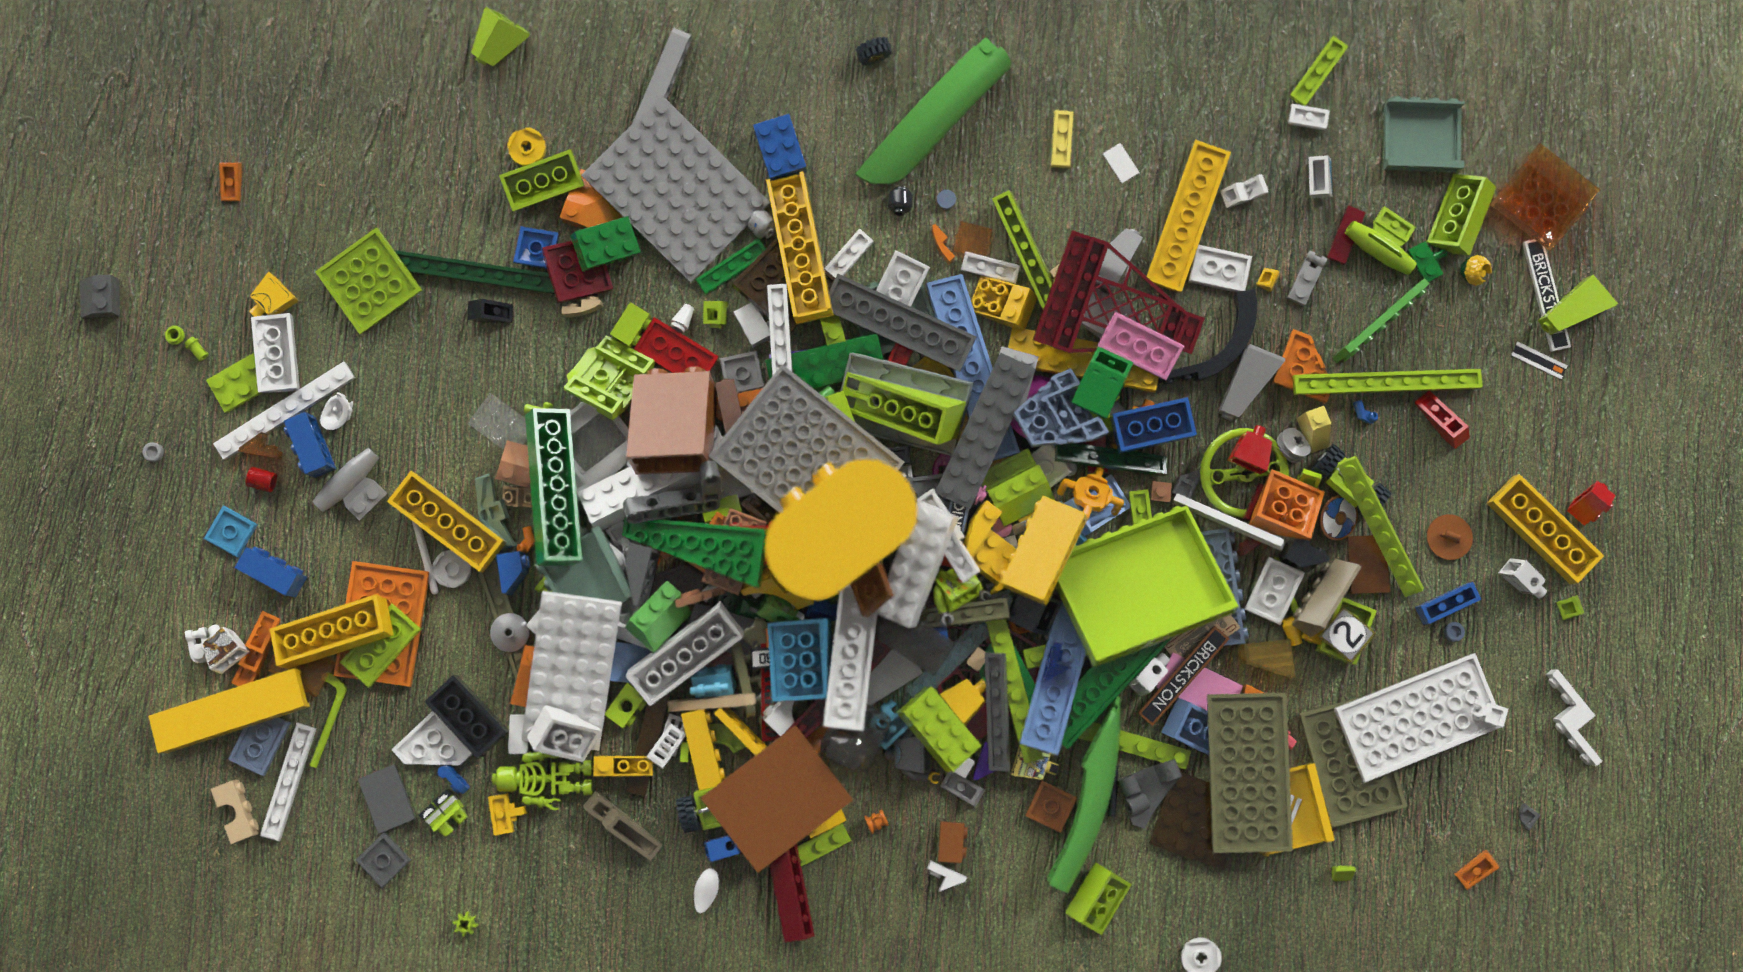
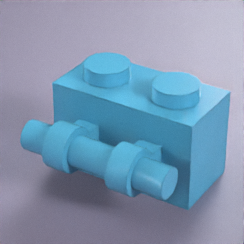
(713, 681)
(897, 726)

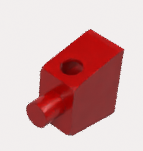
(1252, 451)

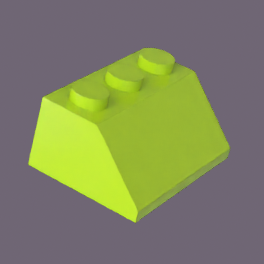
(1019, 494)
(1098, 898)

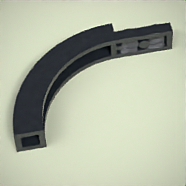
(1244, 325)

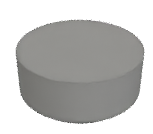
(153, 452)

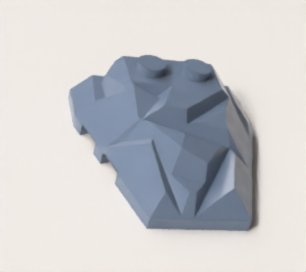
(1053, 419)

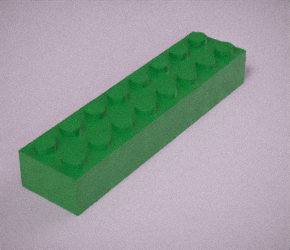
(553, 487)

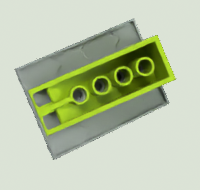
(906, 403)

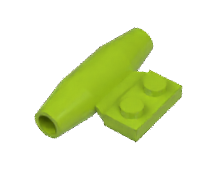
(1385, 239)

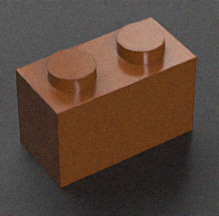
(951, 841)

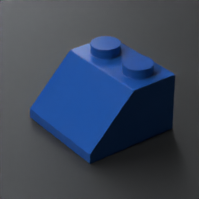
(512, 570)

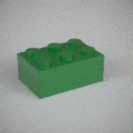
(605, 243)

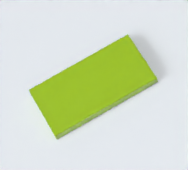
(372, 659)

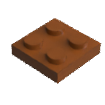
(871, 590)
(1051, 806)

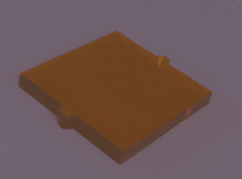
(972, 239)

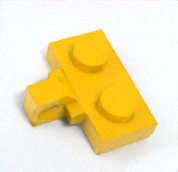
(503, 813)

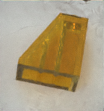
(1269, 656)

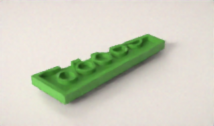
(1379, 324)

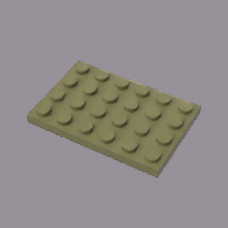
(1342, 787)

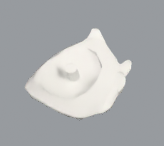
(336, 412)

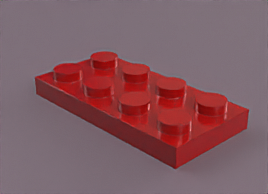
(673, 349)

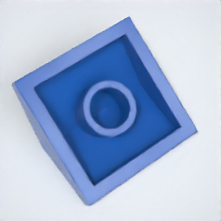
(530, 244)

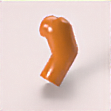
(528, 541)

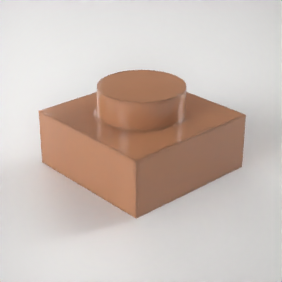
(1161, 491)

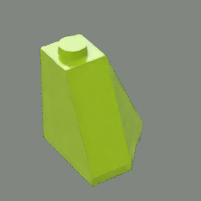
(496, 37)

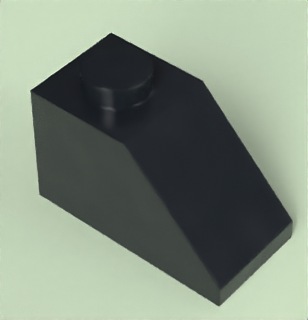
(490, 311)

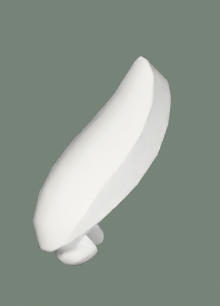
(706, 890)

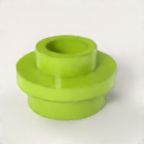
(169, 335)

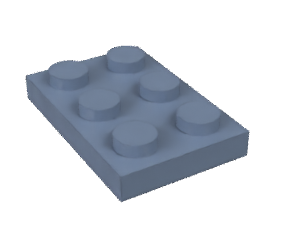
(259, 745)

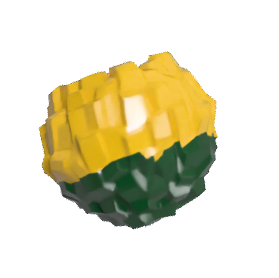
(1474, 268)

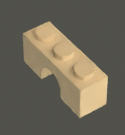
(243, 825)

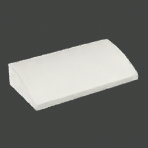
(275, 353)

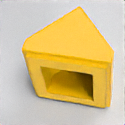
(1268, 279)

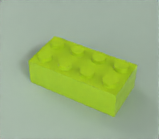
(938, 729)

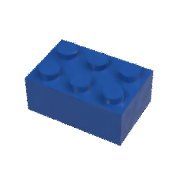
(780, 147)
(309, 445)
(271, 571)

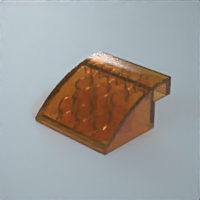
(1545, 196)

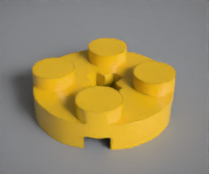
(526, 136)

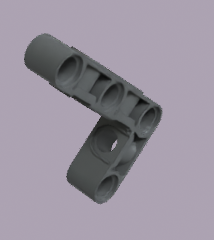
(679, 502)

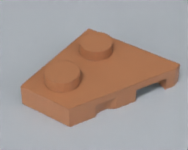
(696, 596)

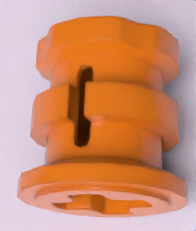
(876, 821)

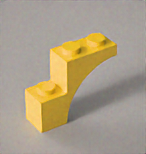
(771, 586)

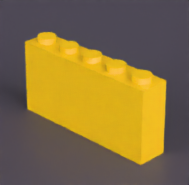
(1043, 550)

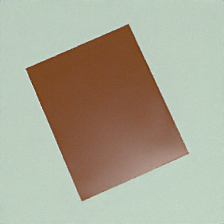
(776, 798)

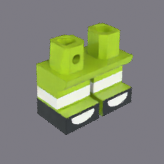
(442, 810)

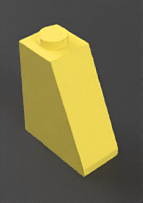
(1316, 428)

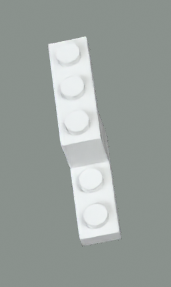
(956, 551)
(1573, 718)

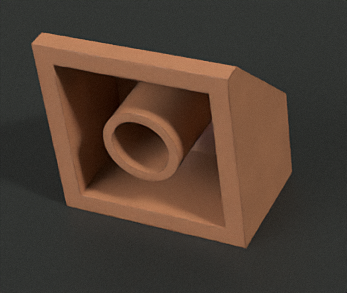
(514, 465)

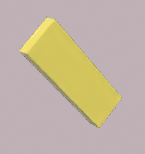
(1062, 139)

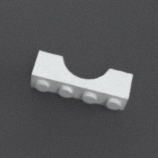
(779, 716)

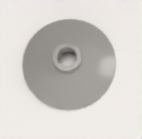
(519, 634)

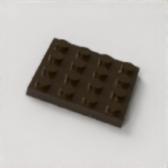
(764, 271)
(1186, 822)

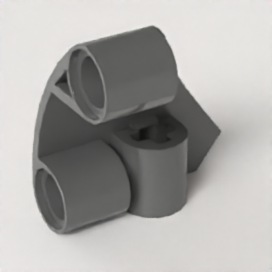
(1147, 789)

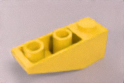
(622, 766)

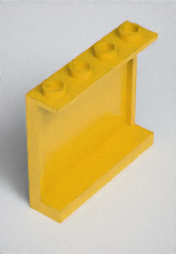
(1311, 820)

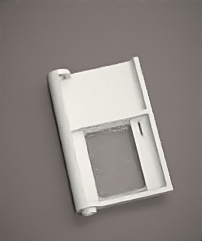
(597, 445)

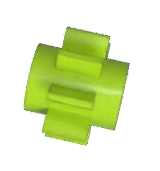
(469, 927)

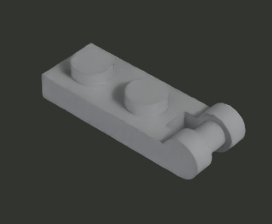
(1306, 279)

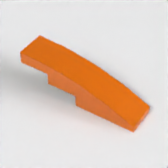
(259, 645)

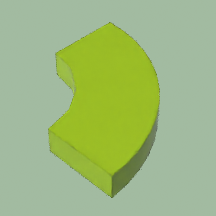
(727, 737)

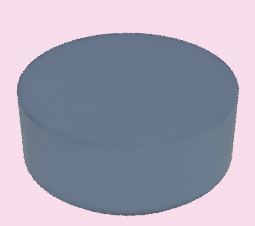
(946, 199)
(1454, 632)

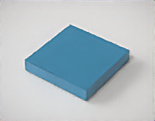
(230, 531)

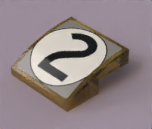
(1347, 635)

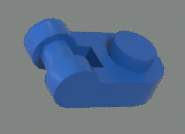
(457, 782)

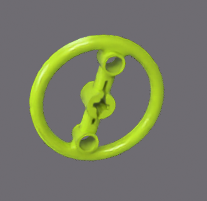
(1206, 473)

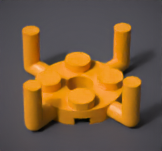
(1088, 501)

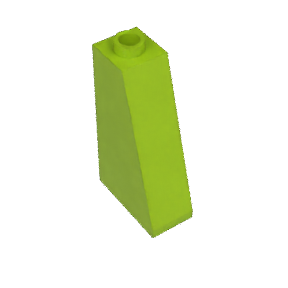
(1579, 304)

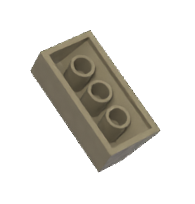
(1325, 596)

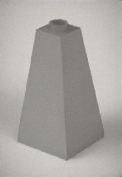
(1112, 266)
(1250, 376)
(890, 675)

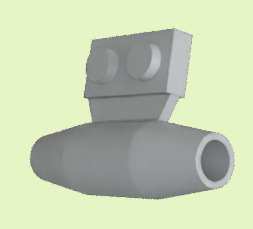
(352, 486)

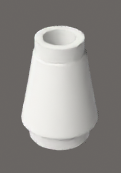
(682, 319)

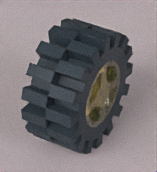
(873, 51)

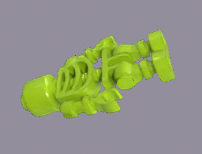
(509, 779)

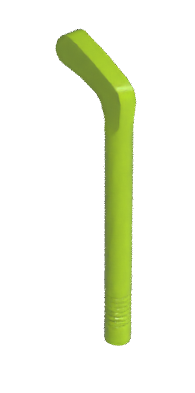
(341, 691)

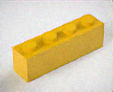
(702, 748)

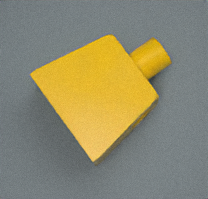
(965, 699)

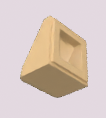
(977, 659)

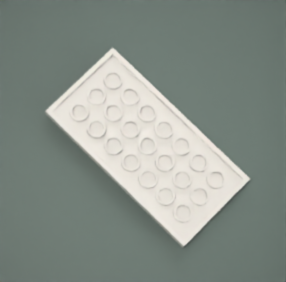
(572, 658)
(1416, 717)

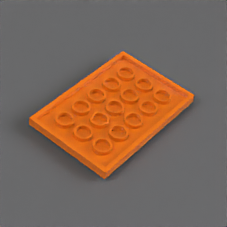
(407, 592)

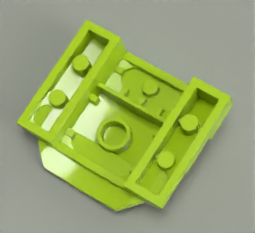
(607, 375)

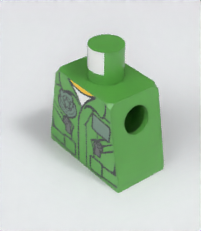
(778, 609)

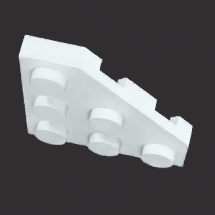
(431, 744)

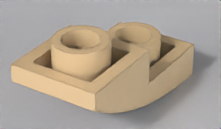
(587, 306)
(517, 496)

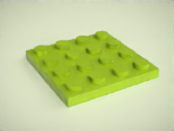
(368, 281)

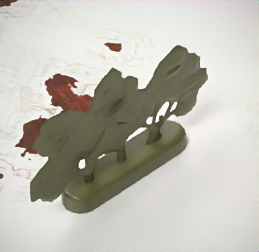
(751, 634)

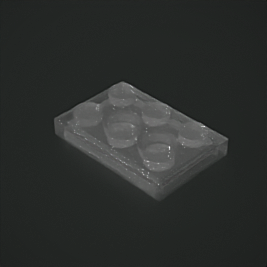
(499, 422)

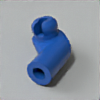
(1364, 415)

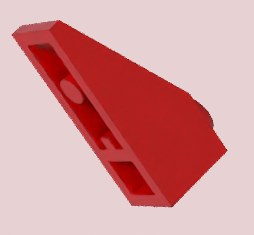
(1443, 420)

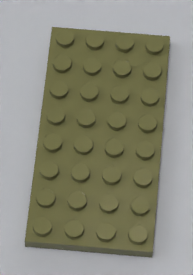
(1249, 772)

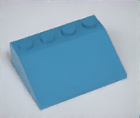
(800, 659)

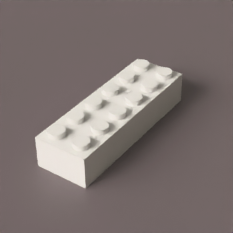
(918, 564)
(685, 653)

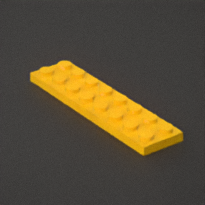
(1188, 216)
(1057, 361)

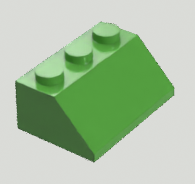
(658, 617)

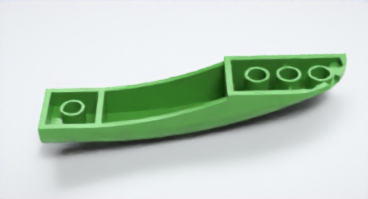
(935, 114)
(1097, 784)

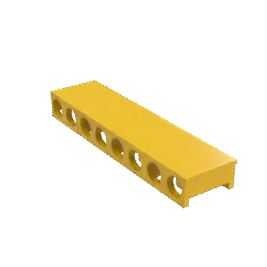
(799, 248)
(228, 711)

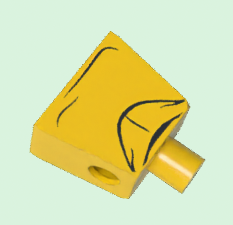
(271, 297)

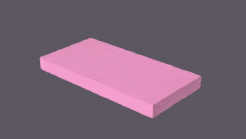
(1140, 345)
(1205, 683)

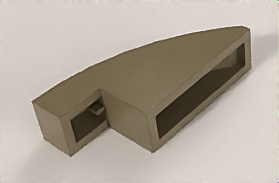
(622, 826)

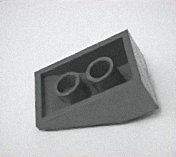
(641, 569)

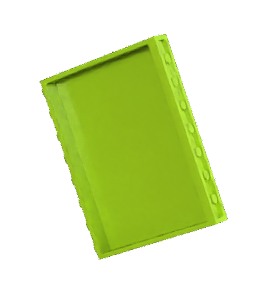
(1143, 585)

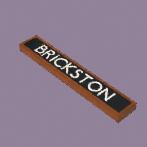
(1183, 675)

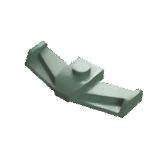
(492, 511)

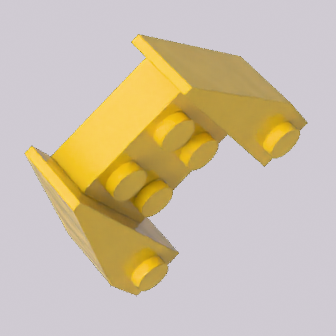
(986, 547)

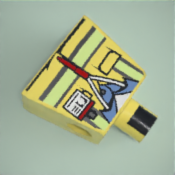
(1034, 769)

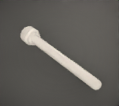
(425, 558)

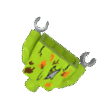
(953, 593)

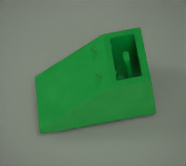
(1102, 382)

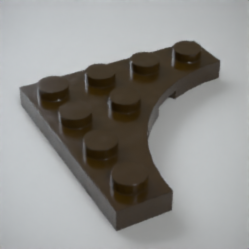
(683, 578)

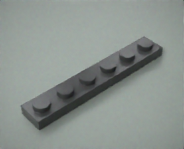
(997, 711)

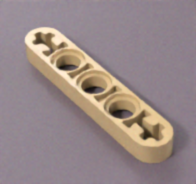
(711, 702)

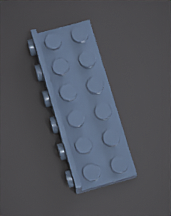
(1220, 545)

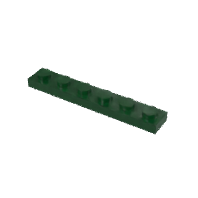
(1110, 459)

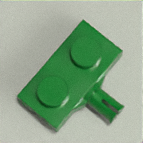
(1427, 261)

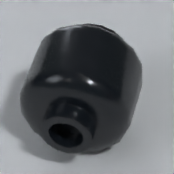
(900, 201)

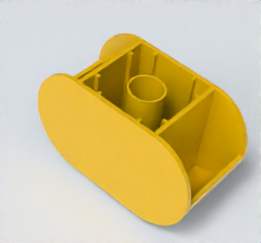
(839, 527)

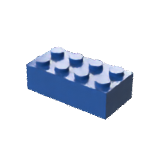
(1153, 425)

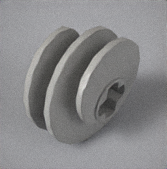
(1293, 445)

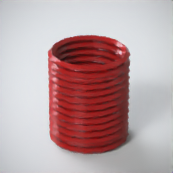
(261, 479)

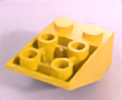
(1003, 302)

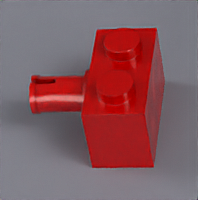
(1591, 503)

